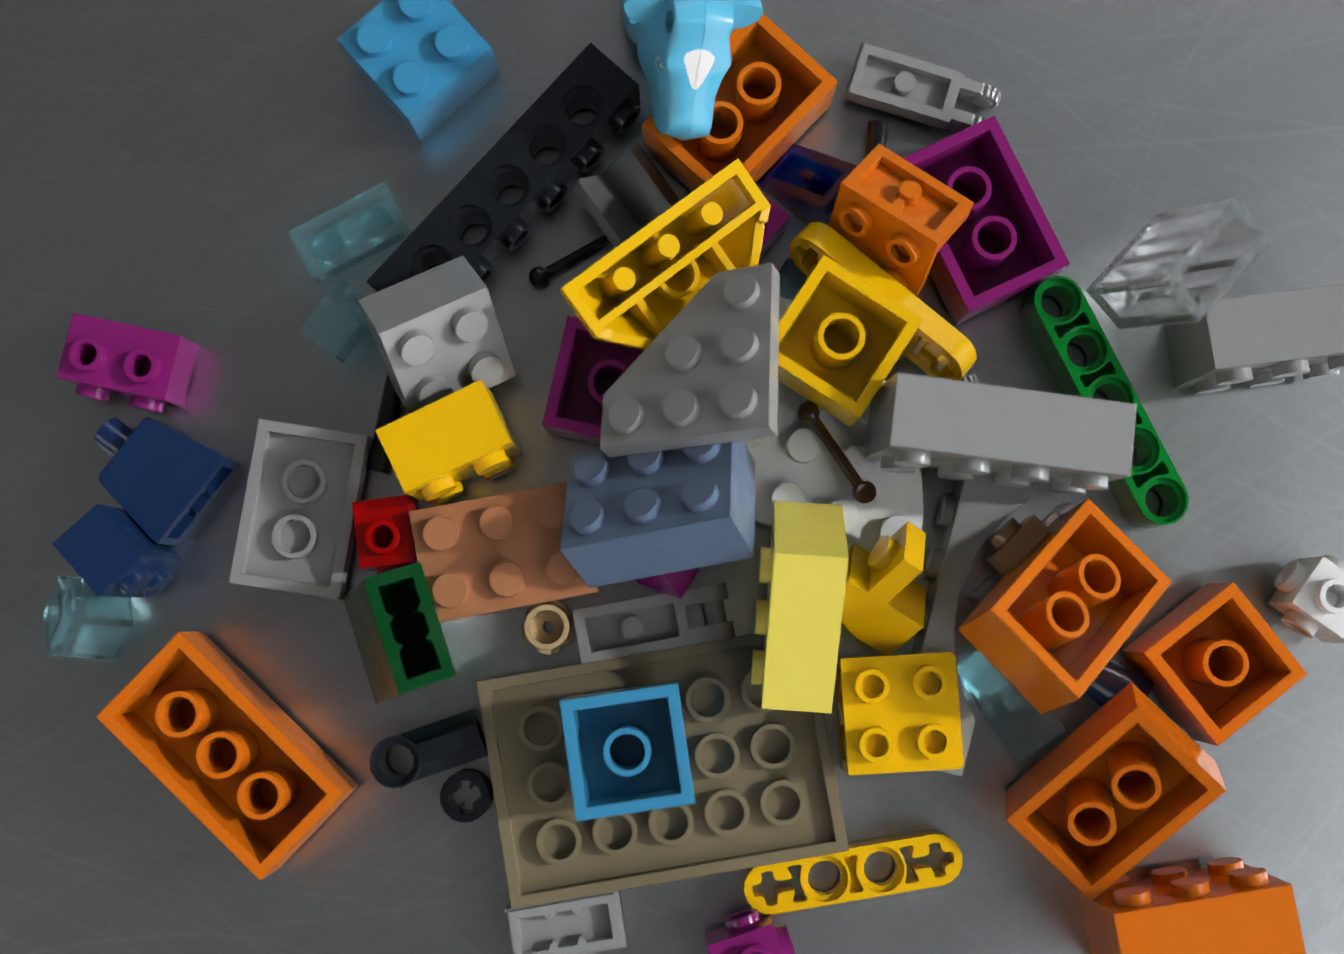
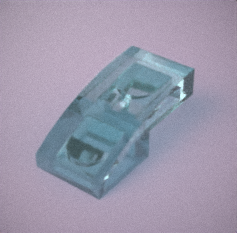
(1006, 709)

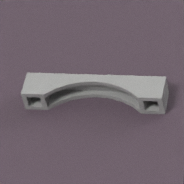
(967, 521)

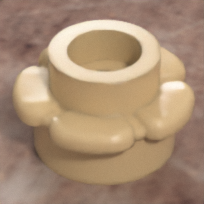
(548, 642)

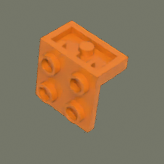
(897, 215)

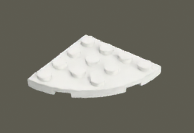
(801, 469)

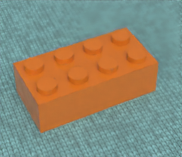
(227, 752)

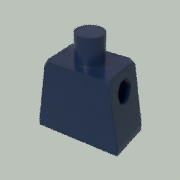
(161, 476)

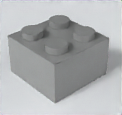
(438, 334)

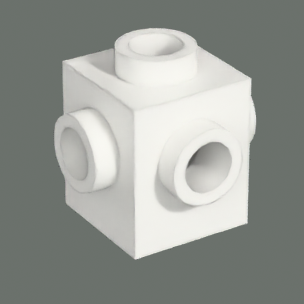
(1312, 597)

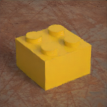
(841, 340)
(450, 444)

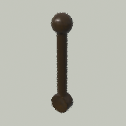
(862, 490)

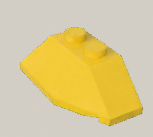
(664, 264)

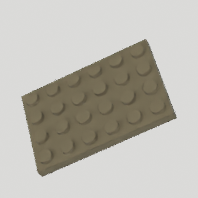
(756, 774)

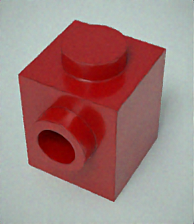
(385, 532)

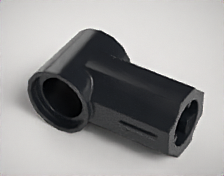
(433, 747)

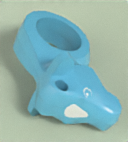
(685, 56)

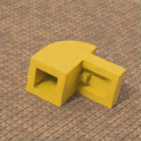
(880, 596)

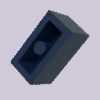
(117, 554)

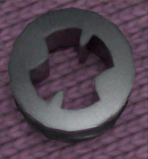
(454, 783)

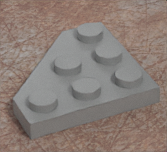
(705, 374)

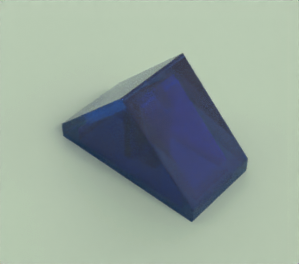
(806, 183)

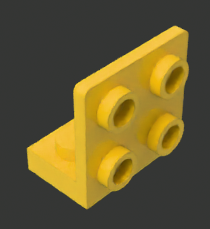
(898, 713)

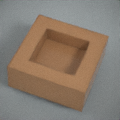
(1015, 542)

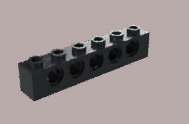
(588, 83)

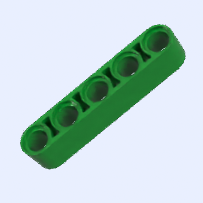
(1105, 375)

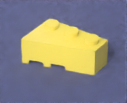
(802, 607)

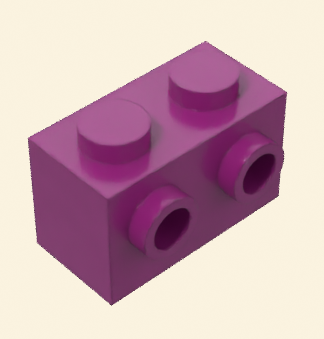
(127, 361)

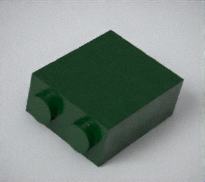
(398, 632)

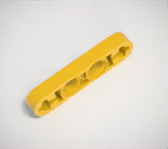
(935, 345)
(853, 882)

